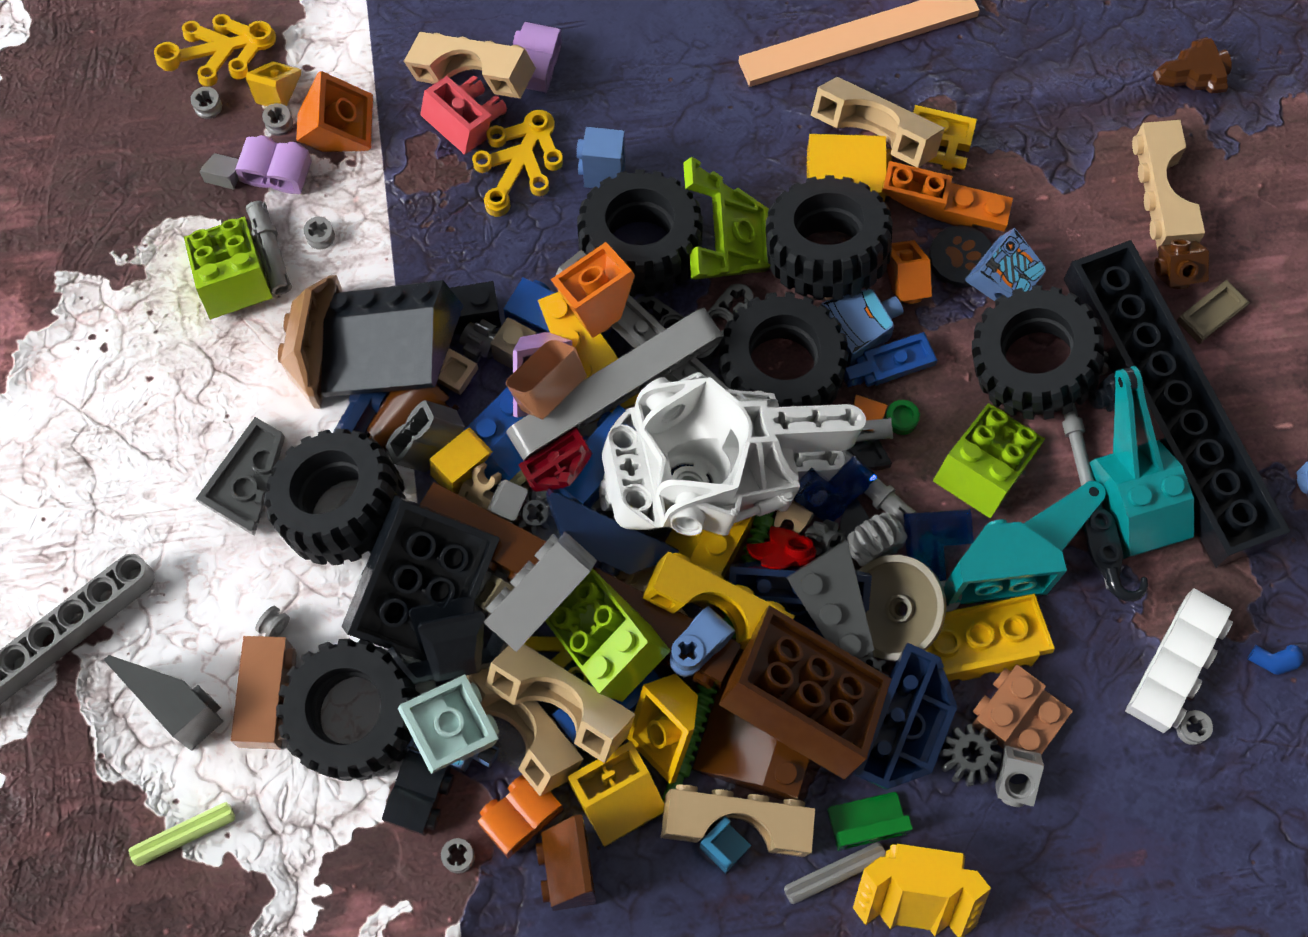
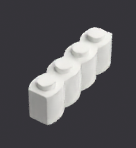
(1179, 660)

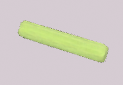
(181, 834)

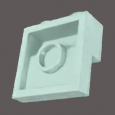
(449, 723)

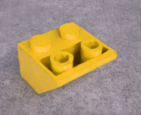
(617, 794)

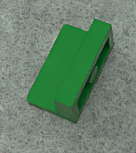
(868, 821)

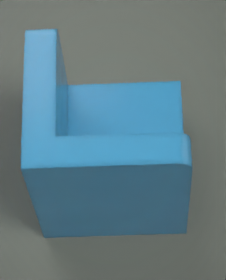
(724, 845)

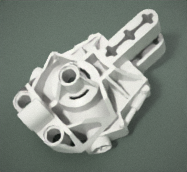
(732, 435)

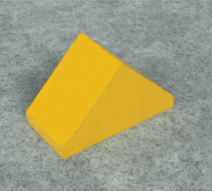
(273, 83)
(458, 459)

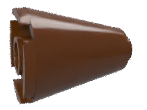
(397, 409)

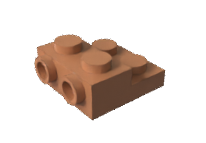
(1021, 712)

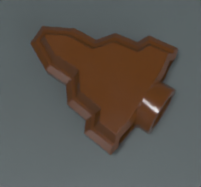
(1197, 68)

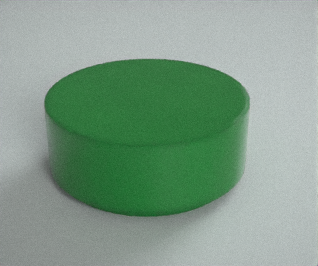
(904, 416)

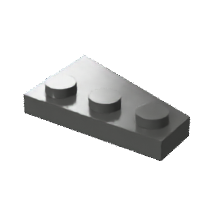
(240, 481)
(834, 600)

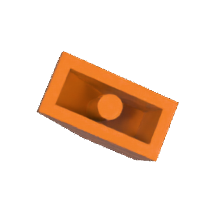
(909, 272)

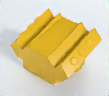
(922, 890)

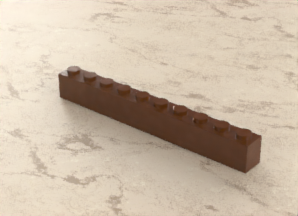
(520, 546)

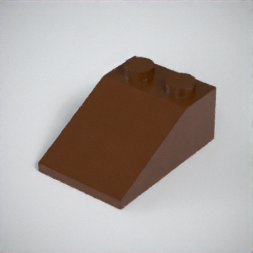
(567, 865)

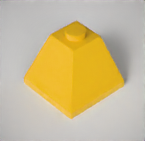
(664, 724)

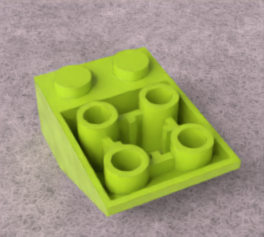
(227, 268)
(988, 460)
(606, 637)

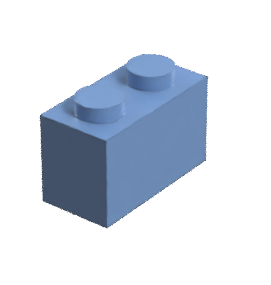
(600, 155)

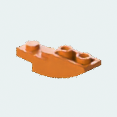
(948, 202)

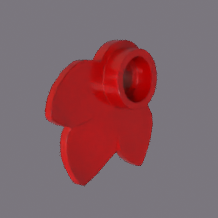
(783, 549)

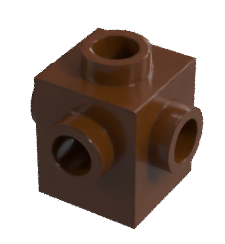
(1182, 263)

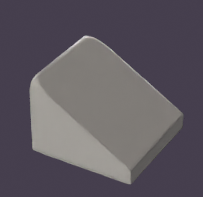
(220, 171)
(507, 500)

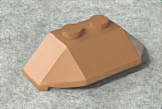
(304, 338)

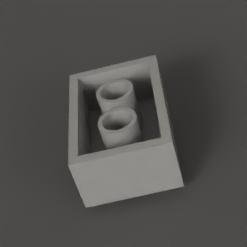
(538, 589)

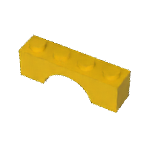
(682, 582)

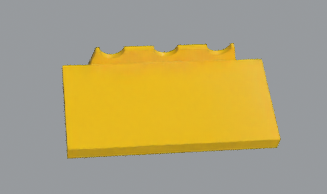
(992, 638)

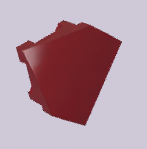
(557, 463)

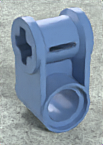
(703, 638)

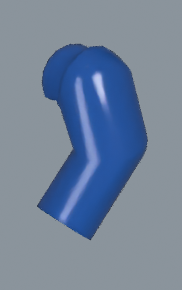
(1279, 662)

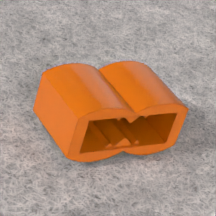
(518, 816)

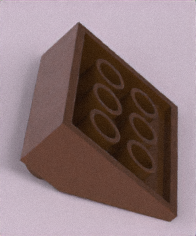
(807, 693)
(748, 756)

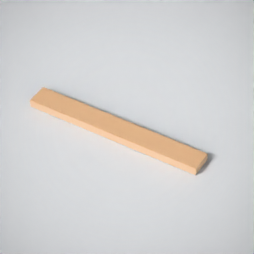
(853, 38)

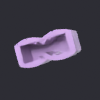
(543, 48)
(273, 164)

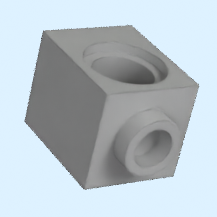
(1019, 762)

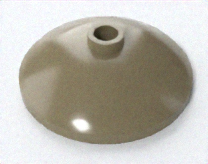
(896, 582)

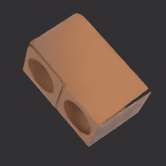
(546, 378)

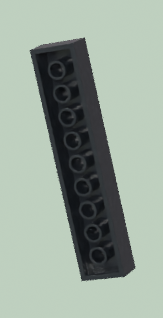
(1230, 499)

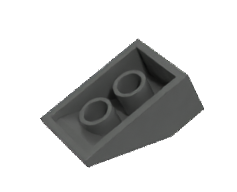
(181, 710)

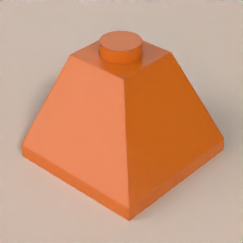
(335, 116)
(596, 288)

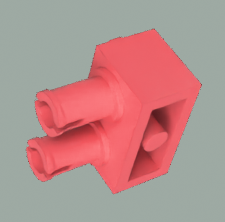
(457, 114)

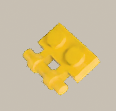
(956, 136)

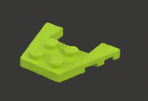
(737, 227)

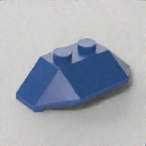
(492, 428)

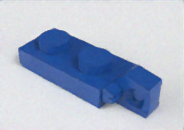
(891, 361)

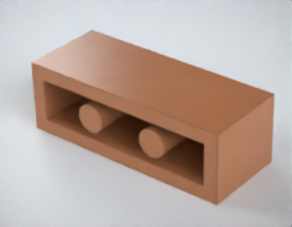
(260, 677)

